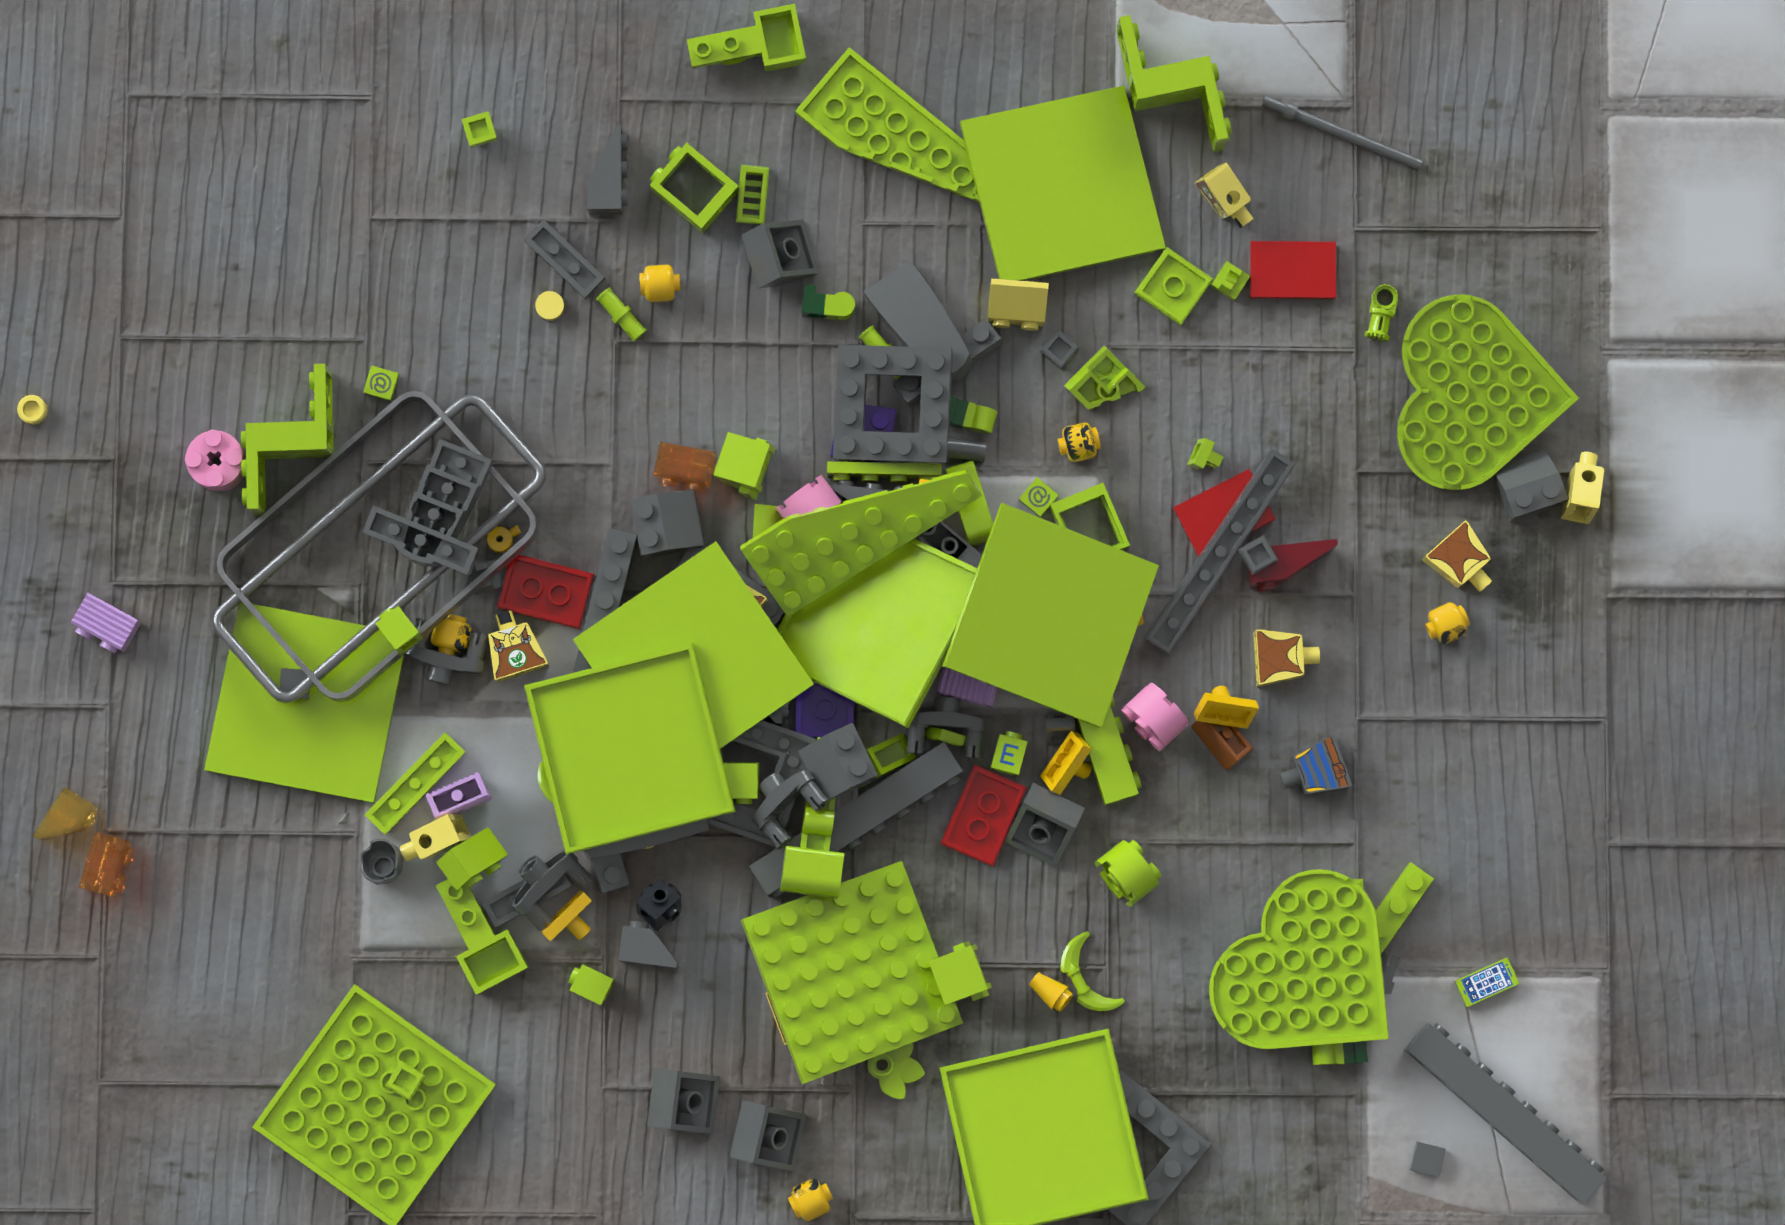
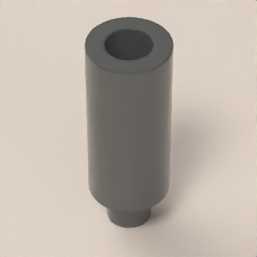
(966, 450)

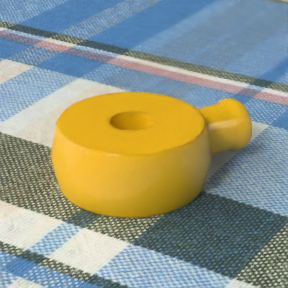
(507, 534)

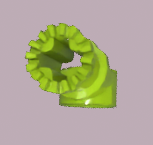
(1381, 312)

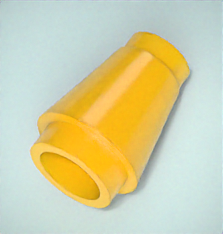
(1051, 991)

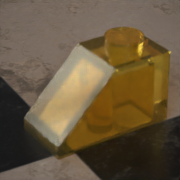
(67, 816)

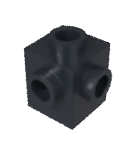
(659, 904)

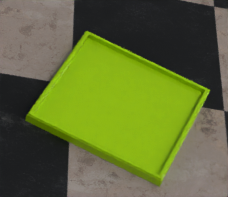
(1062, 185)
(1050, 615)
(883, 629)
(737, 647)
(312, 740)
(629, 748)
(1044, 1132)

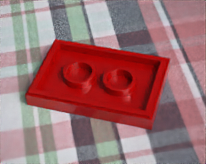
(1292, 270)
(1205, 512)
(546, 591)
(983, 815)

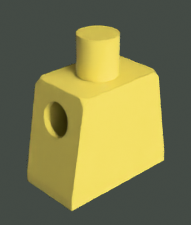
(1583, 489)
(445, 835)

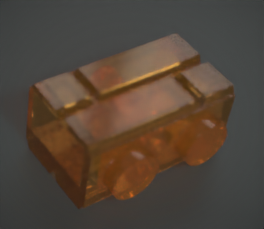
(685, 466)
(106, 865)

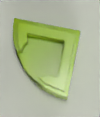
(945, 736)

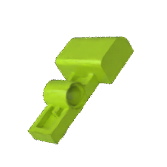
(774, 37)
(812, 866)
(489, 956)

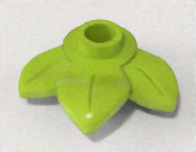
(900, 1070)

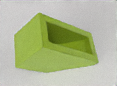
(889, 756)

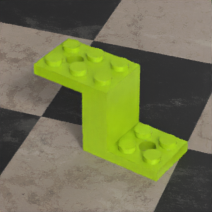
(1173, 83)
(288, 440)

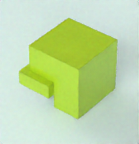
(744, 463)
(960, 974)

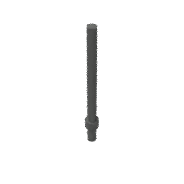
(1290, 111)

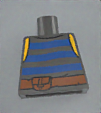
(1318, 769)

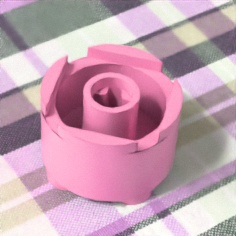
(200, 463)
(809, 498)
(1155, 716)

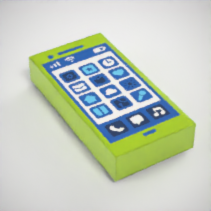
(1486, 982)

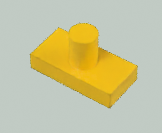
(1225, 710)
(1067, 763)
(568, 917)

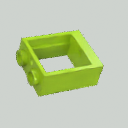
(713, 208)
(1085, 497)

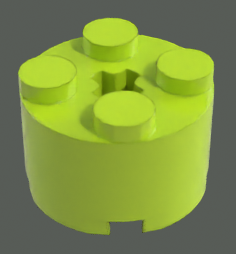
(1128, 872)

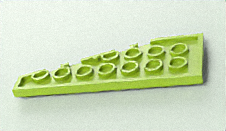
(883, 124)
(825, 547)

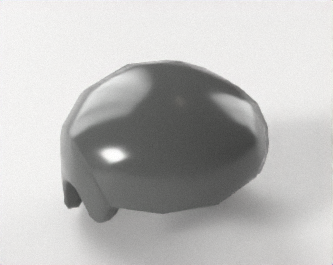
(381, 862)

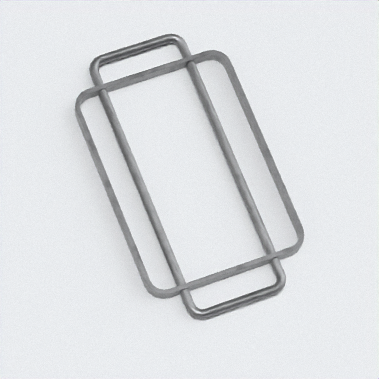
(240, 595)

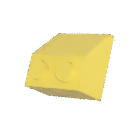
(1017, 304)

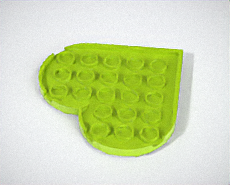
(1475, 395)
(1308, 972)

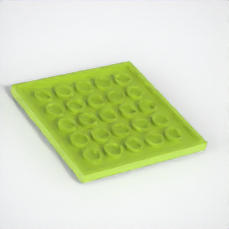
(850, 972)
(356, 1129)

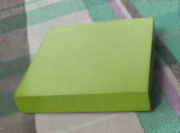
(1173, 286)

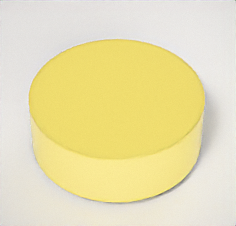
(549, 305)
(32, 409)

